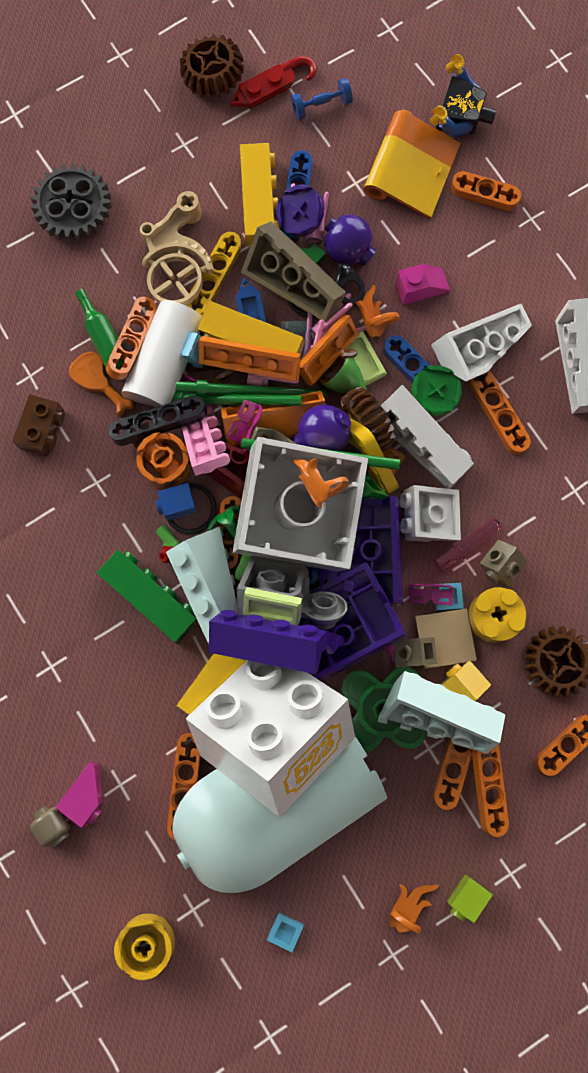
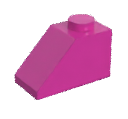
(421, 283)
(84, 797)

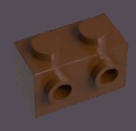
(39, 425)

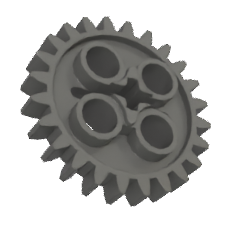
(71, 202)

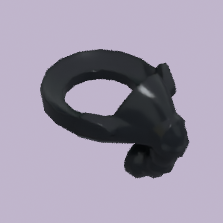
(346, 273)

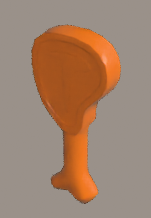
(88, 373)

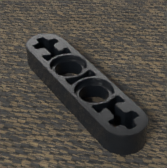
(157, 416)

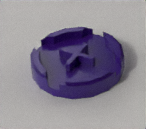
(300, 210)

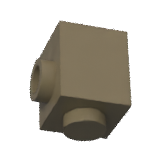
(415, 652)

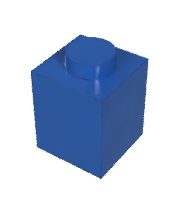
(176, 502)

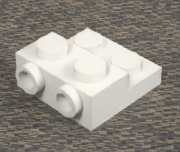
(430, 514)

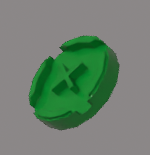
(437, 390)

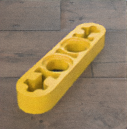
(218, 276)

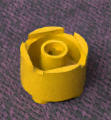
(500, 601)
(135, 959)

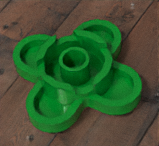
(366, 696)

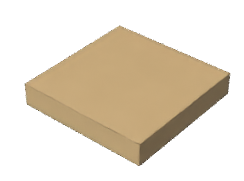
(451, 635)

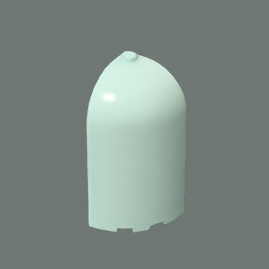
(242, 844)

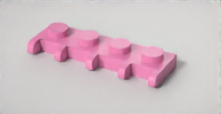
(201, 446)

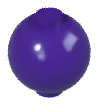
(349, 240)
(324, 428)

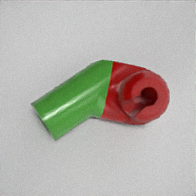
(169, 542)

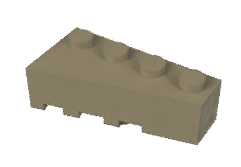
(290, 273)

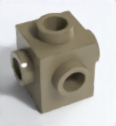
(503, 563)

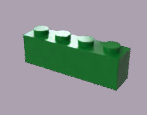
(147, 596)

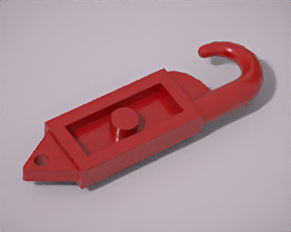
(271, 82)

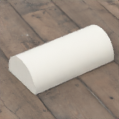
(159, 357)

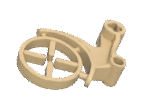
(165, 239)

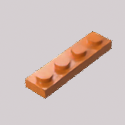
(249, 358)

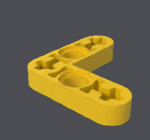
(365, 441)

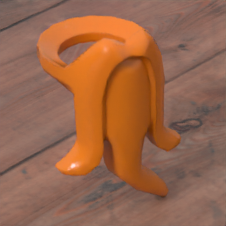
(372, 317)
(314, 483)
(408, 908)

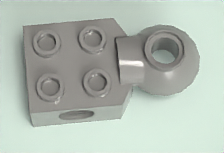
(292, 580)

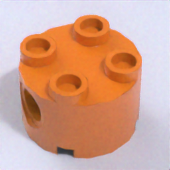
(163, 460)

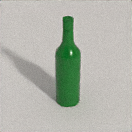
(99, 329)

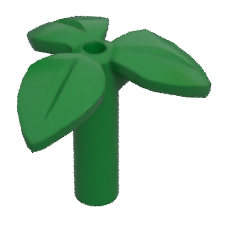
(226, 519)

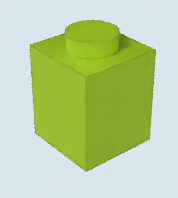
(468, 899)

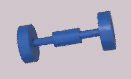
(344, 92)

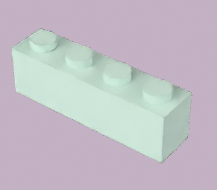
(205, 575)
(442, 713)

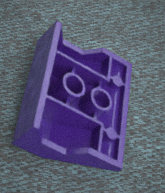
(378, 545)
(366, 626)
(270, 641)

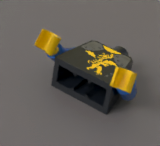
(462, 103)

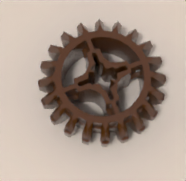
(208, 58)
(366, 410)
(564, 651)

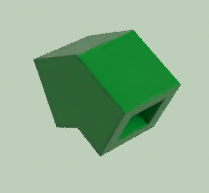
(315, 254)

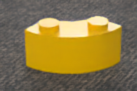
(466, 681)

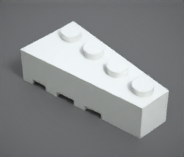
(573, 342)
(426, 439)

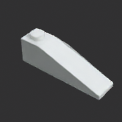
(479, 345)

